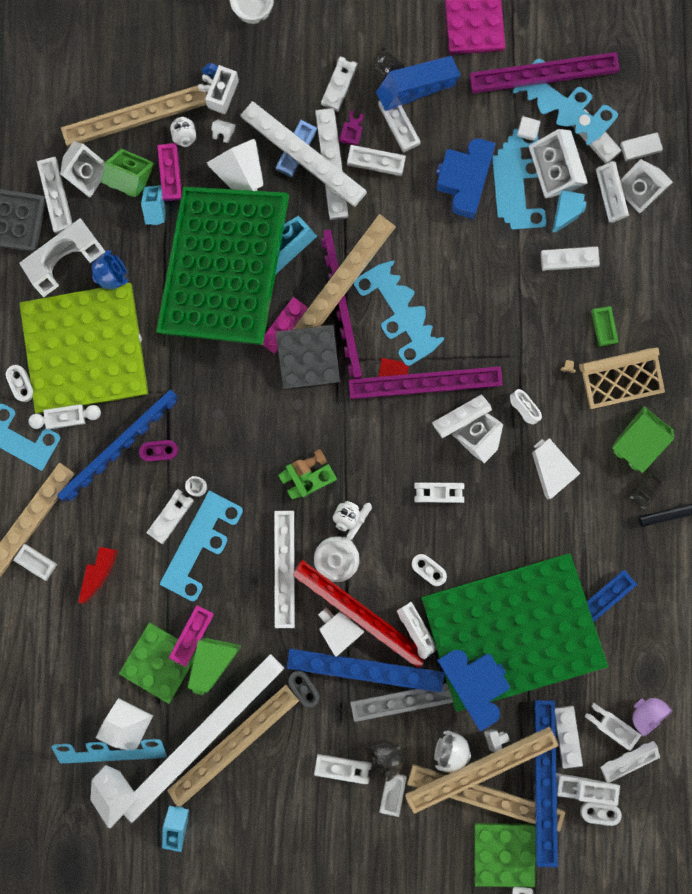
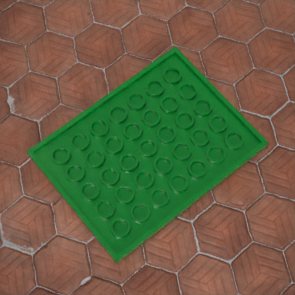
(223, 264)
(525, 619)

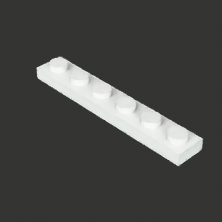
(330, 150)
(284, 569)

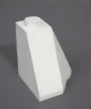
(239, 167)

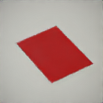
(392, 368)

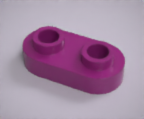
(159, 450)

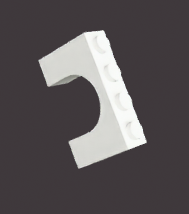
(41, 262)

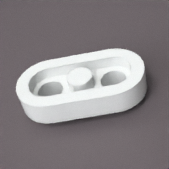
(20, 384)
(525, 406)
(429, 569)
(599, 813)

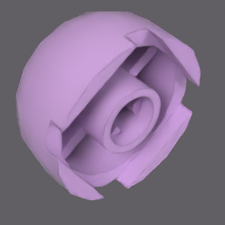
(649, 714)

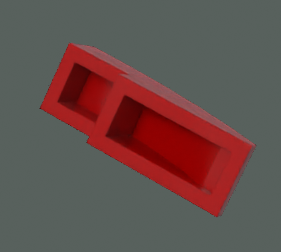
(97, 574)

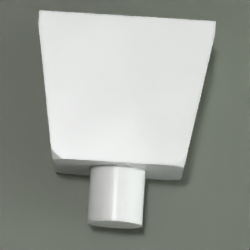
(339, 630)

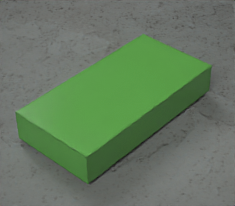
(604, 326)

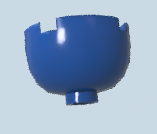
(109, 271)

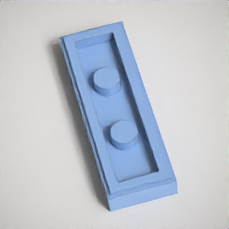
(287, 164)

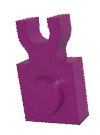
(352, 131)

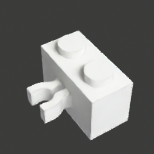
(220, 89)

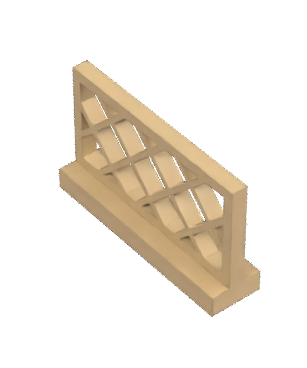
(622, 361)

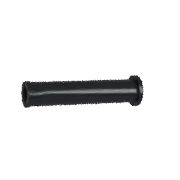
(665, 515)

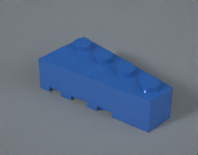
(417, 82)

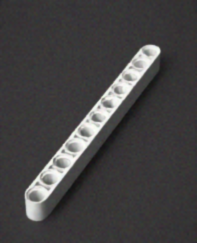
(203, 736)

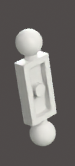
(64, 416)

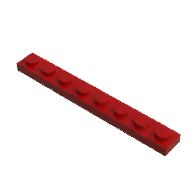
(358, 613)

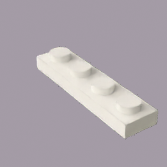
(54, 194)

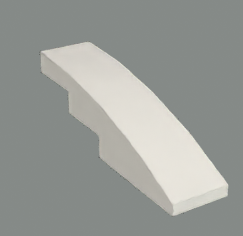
(587, 789)

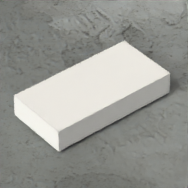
(641, 146)
(35, 562)
(393, 795)

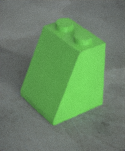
(643, 440)
(210, 662)

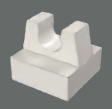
(222, 127)
(495, 739)

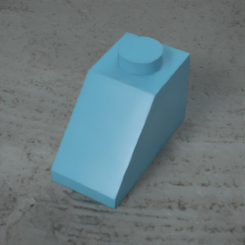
(153, 205)
(568, 209)
(175, 828)

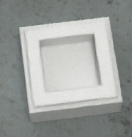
(528, 128)

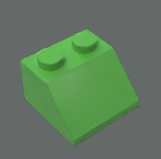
(127, 172)

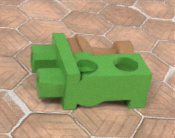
(305, 480)

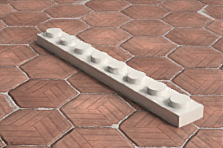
(303, 154)

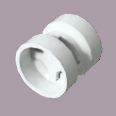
(193, 484)

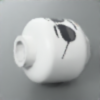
(183, 131)
(346, 516)

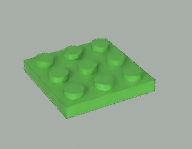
(150, 664)
(504, 854)

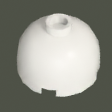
(451, 752)

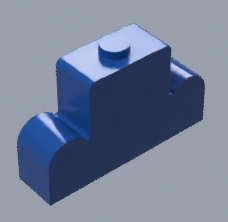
(465, 176)
(476, 684)

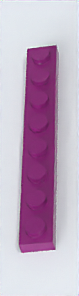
(544, 72)
(342, 312)
(425, 382)

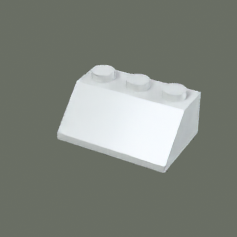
(557, 163)

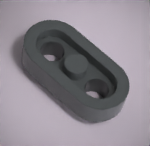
(303, 689)

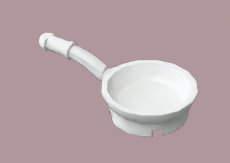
(252, 10)
(338, 556)

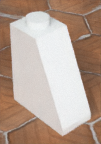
(552, 467)

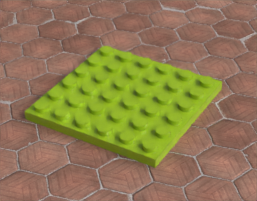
(83, 348)

